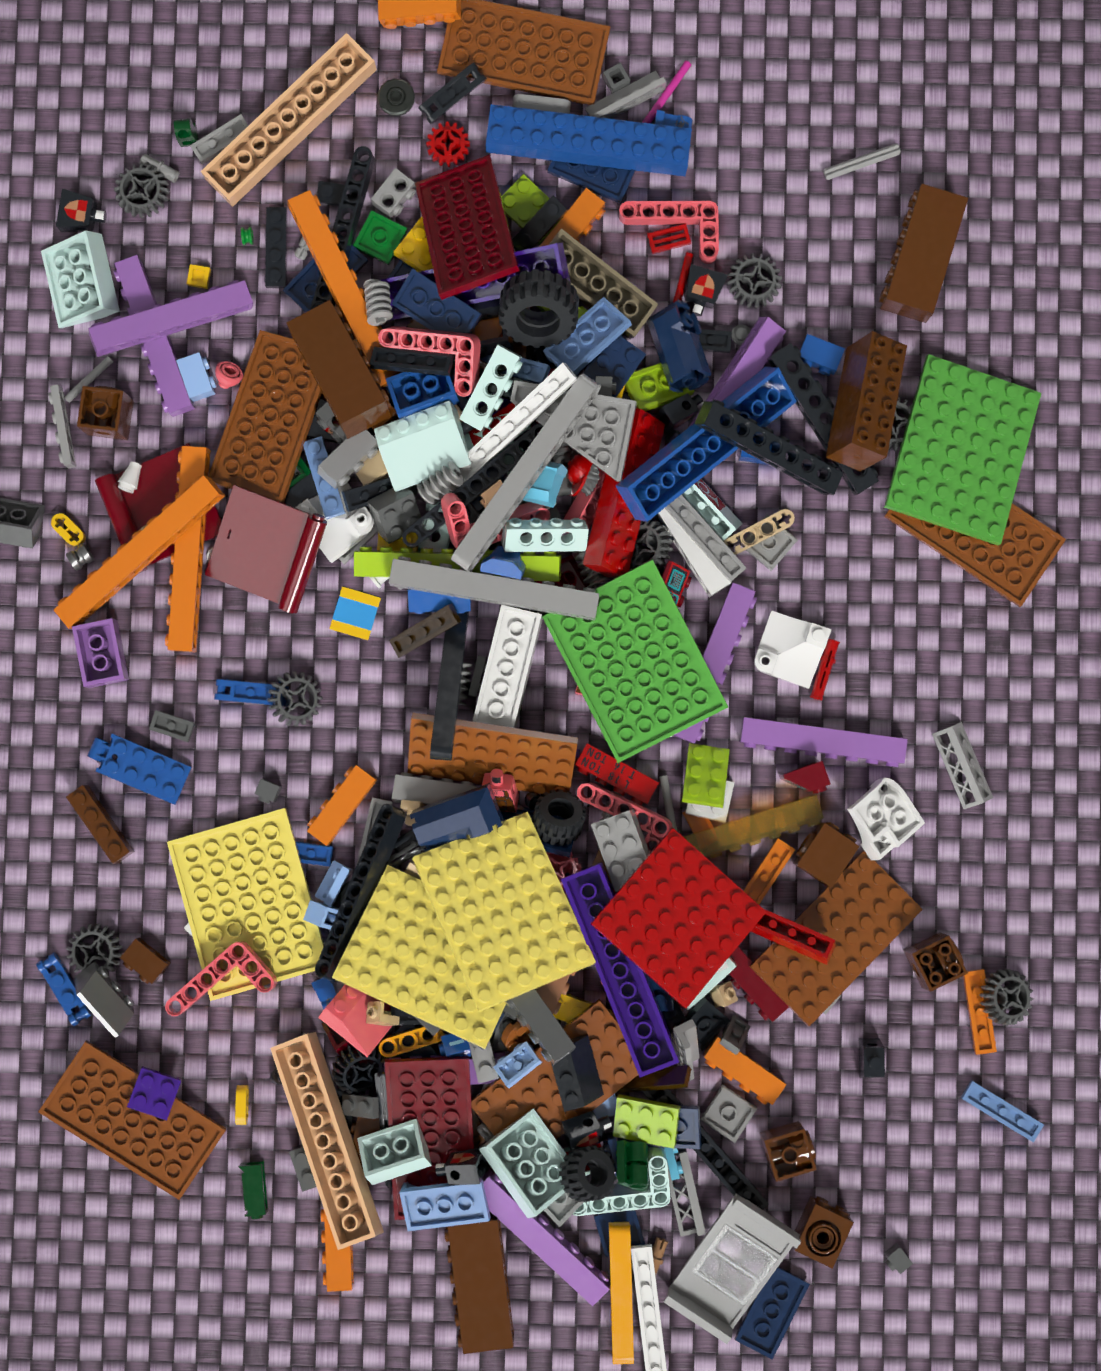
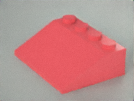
(348, 1018)

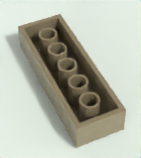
(597, 280)

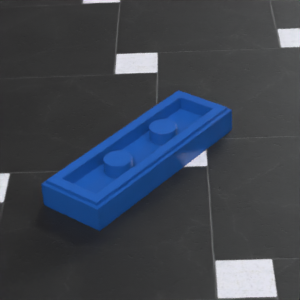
(315, 853)

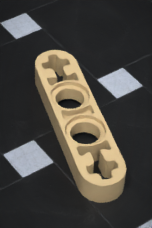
(758, 533)

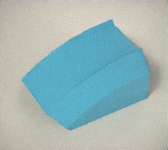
(547, 485)

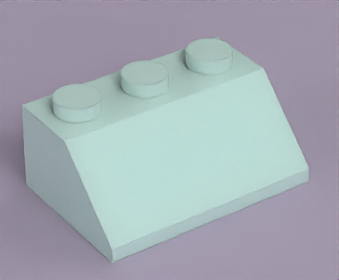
(393, 1152)

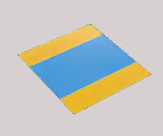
(355, 613)

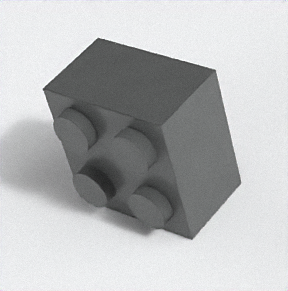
(394, 513)

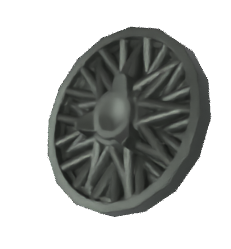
(396, 97)

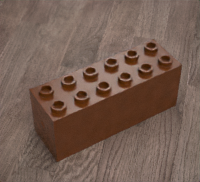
(922, 253)
(340, 368)
(866, 401)
(480, 1286)

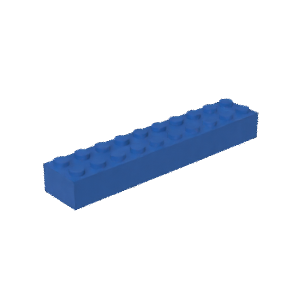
(588, 140)
(698, 451)

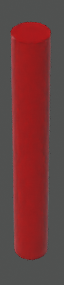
(683, 276)

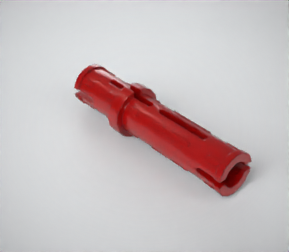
(831, 648)

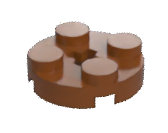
(515, 1035)

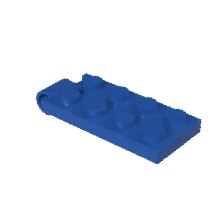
(140, 767)

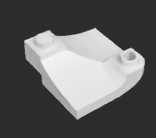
(341, 531)
(791, 648)
(884, 818)

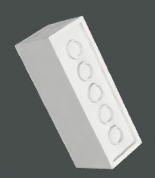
(508, 667)

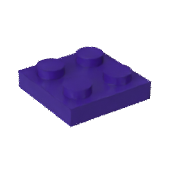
(154, 1093)

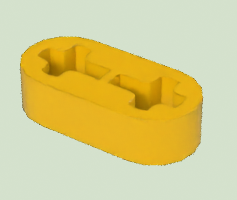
(71, 527)
(242, 1105)

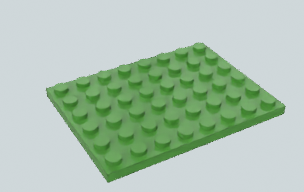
(963, 450)
(637, 663)

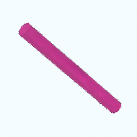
(667, 92)

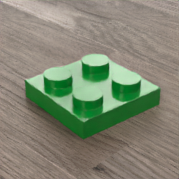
(380, 237)

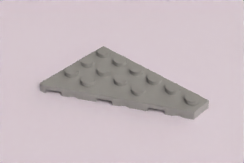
(600, 433)

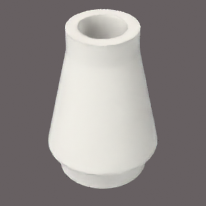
(130, 478)

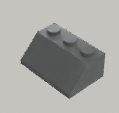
(20, 522)
(104, 998)

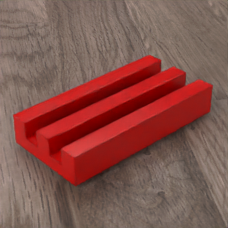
(651, 235)

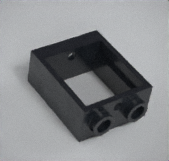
(490, 310)

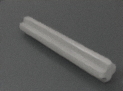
(862, 161)

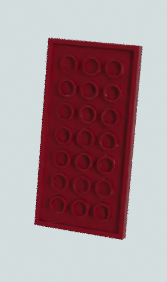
(466, 227)
(440, 1099)

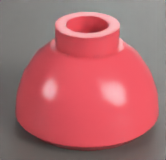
(228, 374)

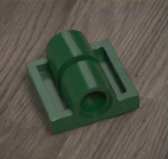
(632, 1165)

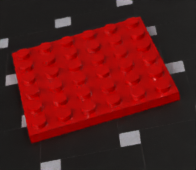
(678, 918)

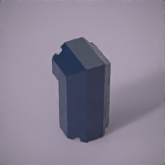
(679, 347)
(456, 817)

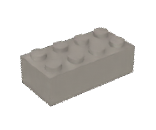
(621, 845)

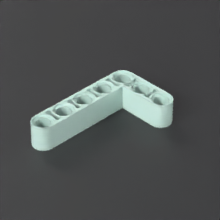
(630, 1199)

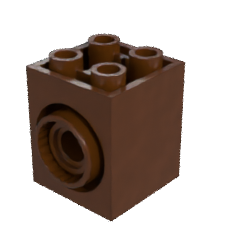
(105, 412)
(826, 853)
(936, 961)
(788, 1151)
(822, 1217)

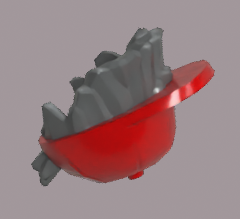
(582, 475)

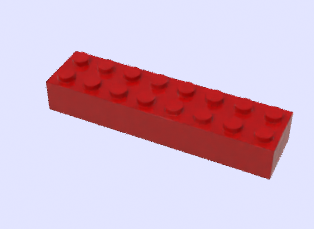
(614, 526)

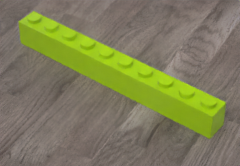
(379, 563)

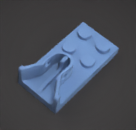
(592, 335)
(443, 1205)

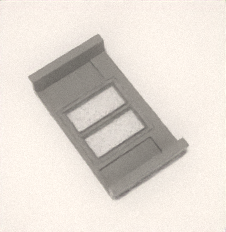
(730, 1267)

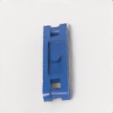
(245, 692)
(63, 988)

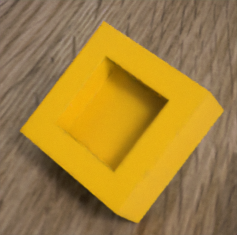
(198, 276)

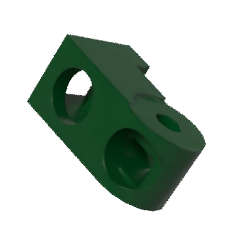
(185, 132)

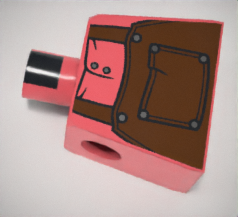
(503, 789)

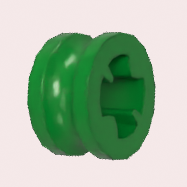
(247, 235)

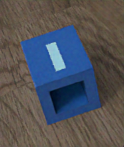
(454, 1046)

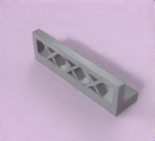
(628, 97)
(969, 764)
(687, 1044)
(692, 1196)

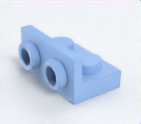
(333, 883)
(517, 1064)

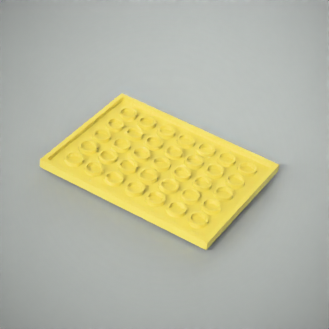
(248, 888)
(503, 912)
(408, 963)

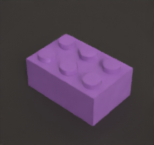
(100, 653)

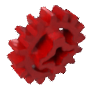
(456, 144)

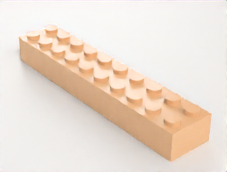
(289, 119)
(327, 1140)

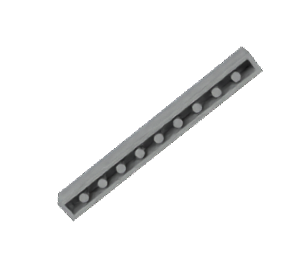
(494, 589)

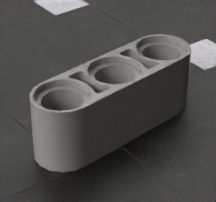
(541, 103)

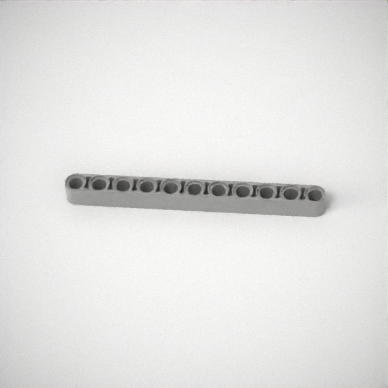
(526, 472)

